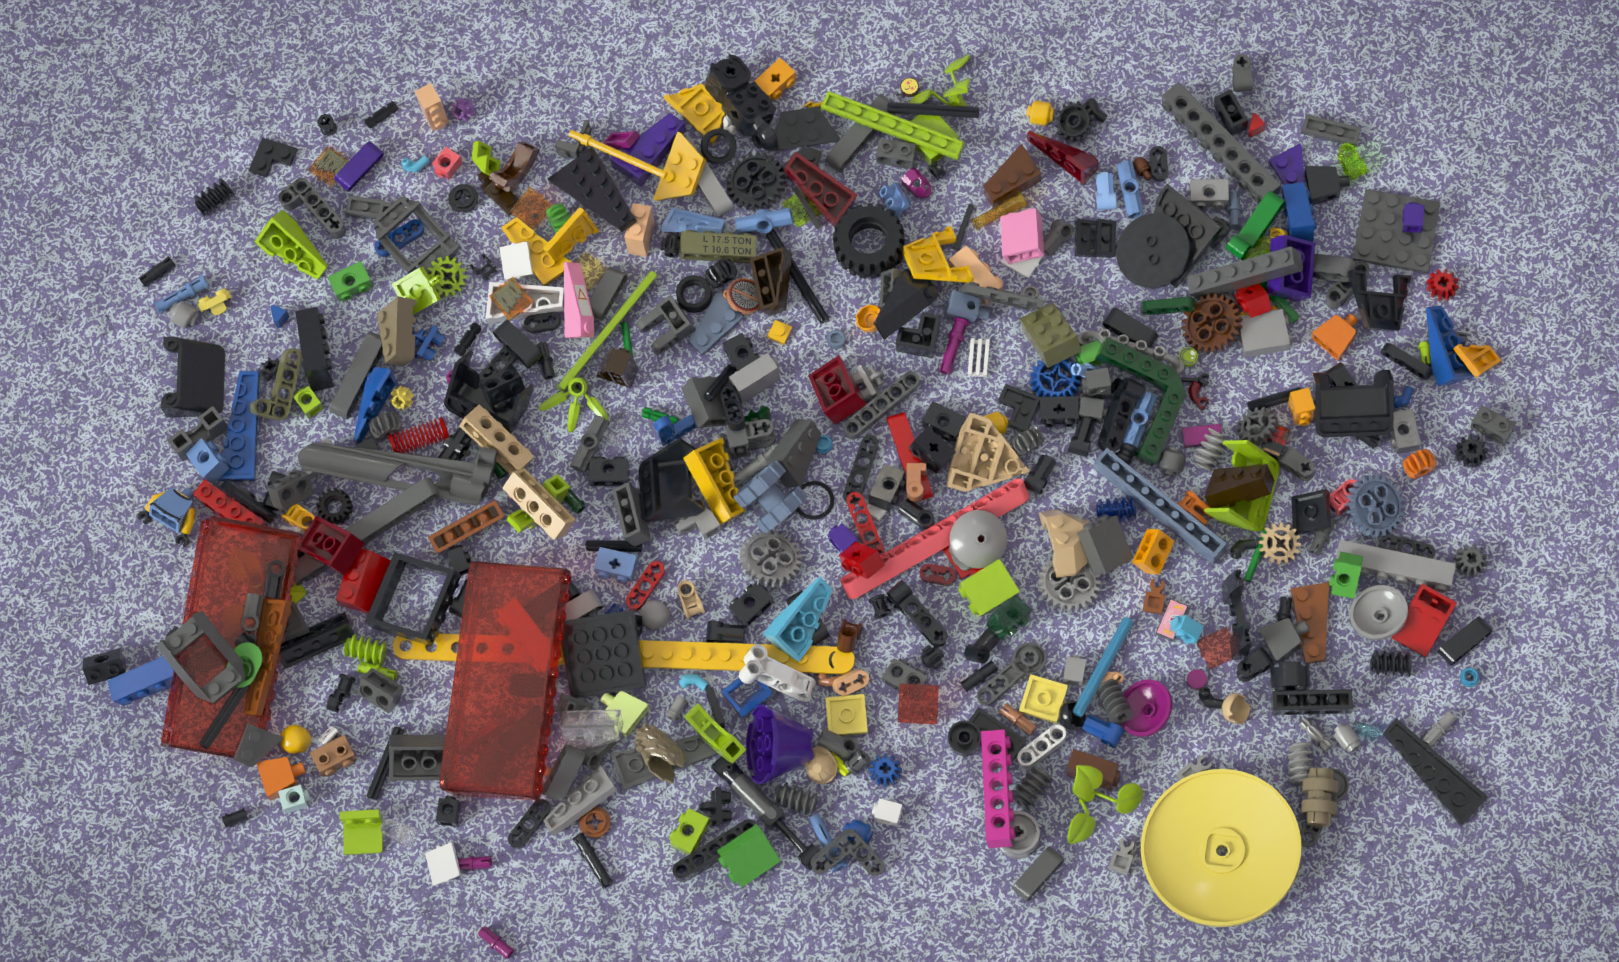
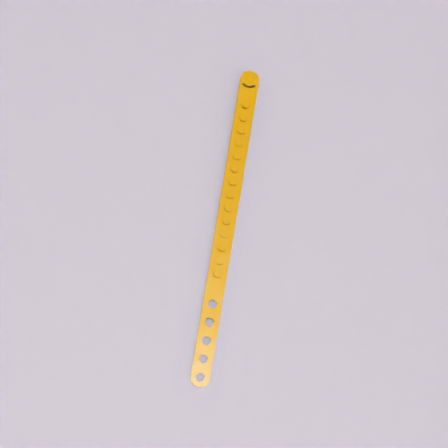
(675, 655)

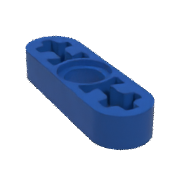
(401, 230)

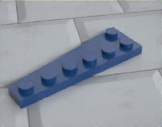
(241, 438)

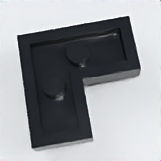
(270, 152)
(1023, 403)

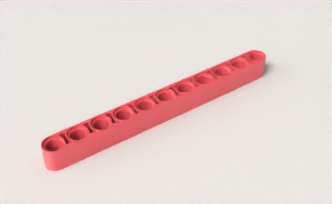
(933, 539)

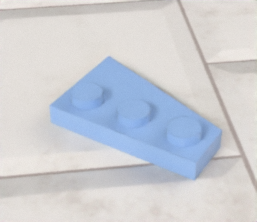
(682, 220)

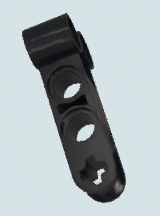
(1124, 392)
(901, 597)

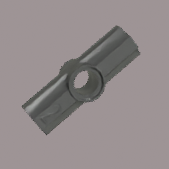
(594, 433)

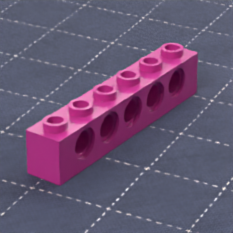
(991, 741)

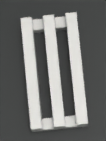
(980, 342)

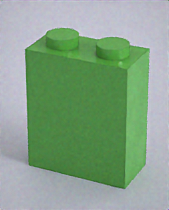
(748, 856)

